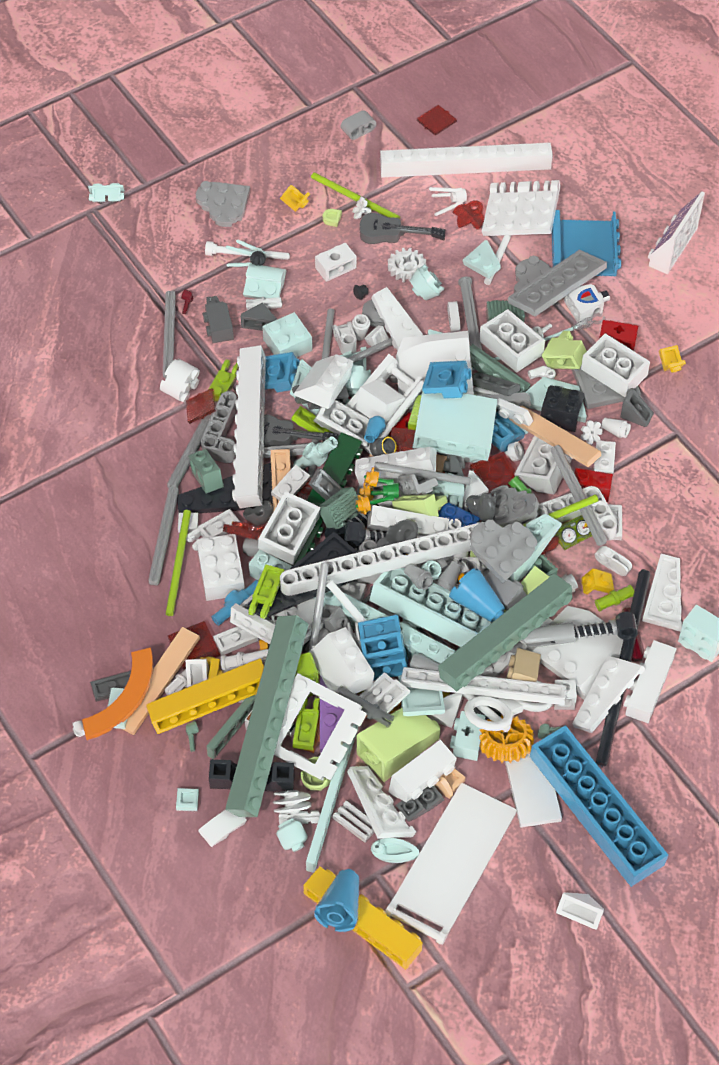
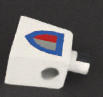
(586, 301)

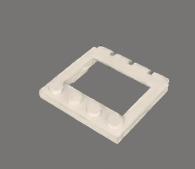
(341, 734)

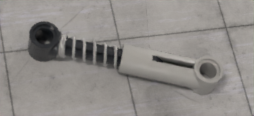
(623, 626)

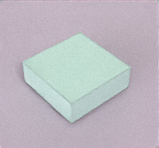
(187, 799)

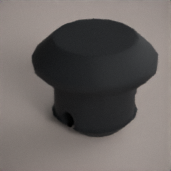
(258, 258)
(360, 291)

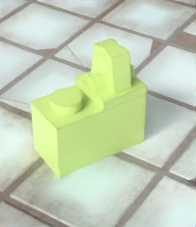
(564, 352)

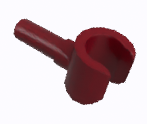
(188, 297)

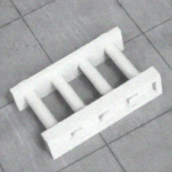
(383, 371)

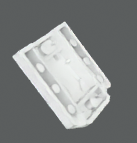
(418, 351)
(582, 658)

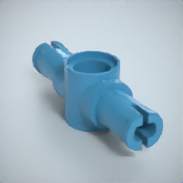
(232, 598)

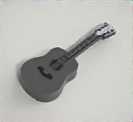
(378, 229)
(282, 432)

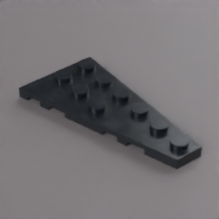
(221, 499)
(328, 549)

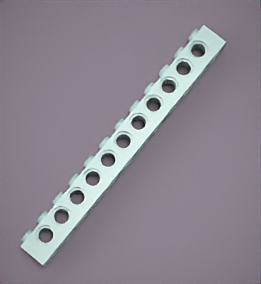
(413, 640)

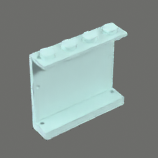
(456, 425)

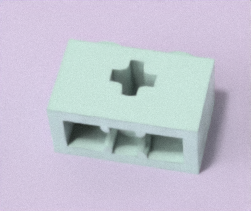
(463, 745)

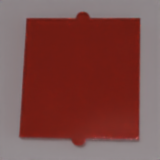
(436, 120)
(200, 406)

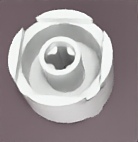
(180, 380)

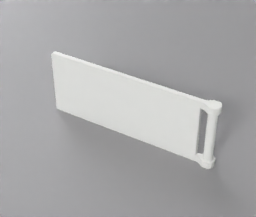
(452, 861)

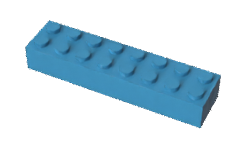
(598, 806)

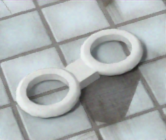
(507, 707)

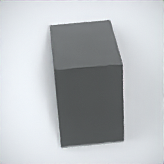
(256, 317)
(635, 409)

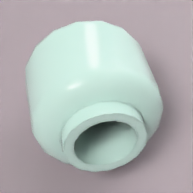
(291, 835)

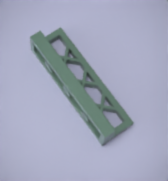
(486, 364)

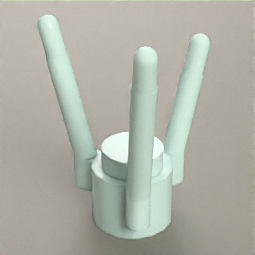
(244, 252)

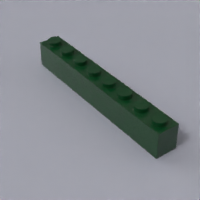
(337, 467)

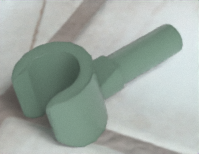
(191, 728)
(545, 730)

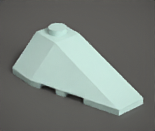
(543, 530)

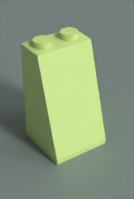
(392, 748)

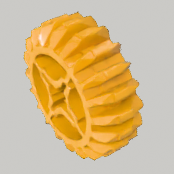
(510, 744)

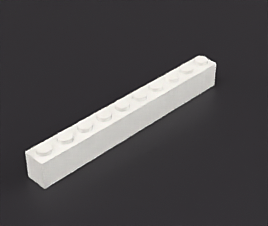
(465, 160)
(250, 427)

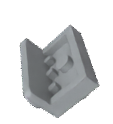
(410, 485)

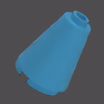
(477, 596)
(340, 902)

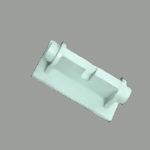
(113, 191)

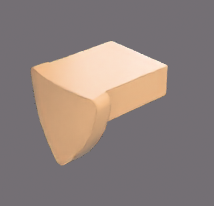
(449, 784)

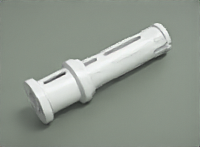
(234, 661)

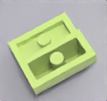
(423, 504)

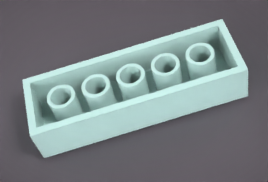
(427, 608)

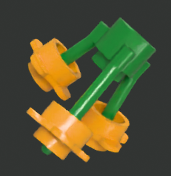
(367, 493)

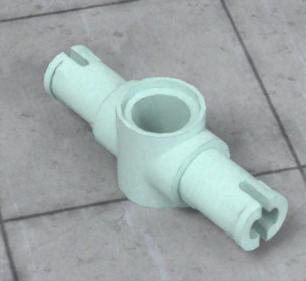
(316, 453)

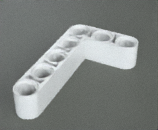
(606, 518)

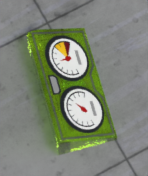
(573, 532)

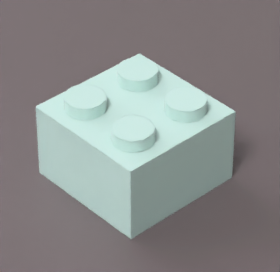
(287, 336)
(701, 633)

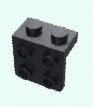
(562, 407)

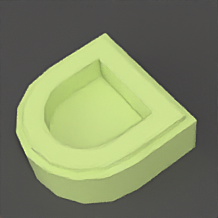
(332, 217)

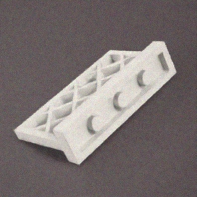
(258, 626)

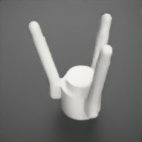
(456, 195)

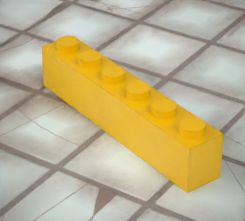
(206, 696)
(372, 923)

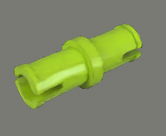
(614, 598)

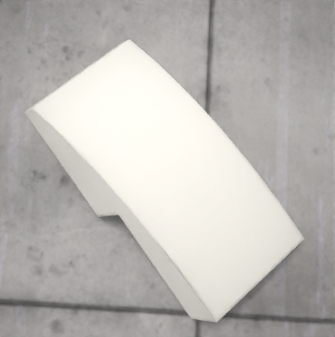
(220, 827)

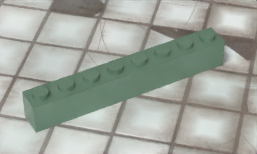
(505, 632)

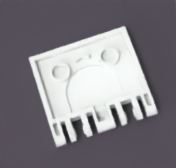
(521, 211)

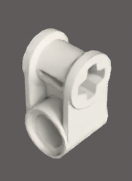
(345, 337)

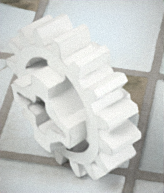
(406, 263)

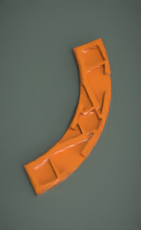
(128, 700)

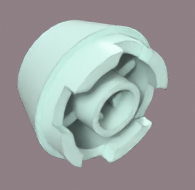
(426, 283)
(357, 379)

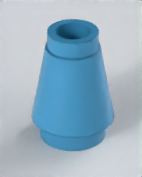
(375, 427)

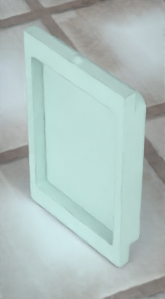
(422, 702)

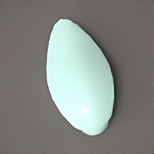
(394, 850)

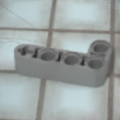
(221, 448)

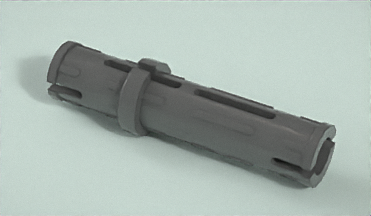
(372, 711)

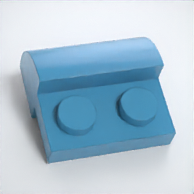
(505, 433)
(381, 637)

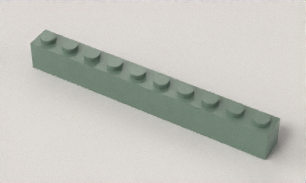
(267, 717)

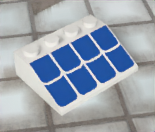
(676, 236)

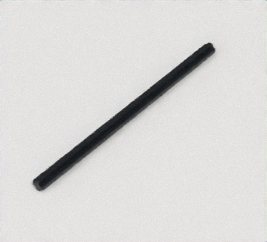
(625, 654)

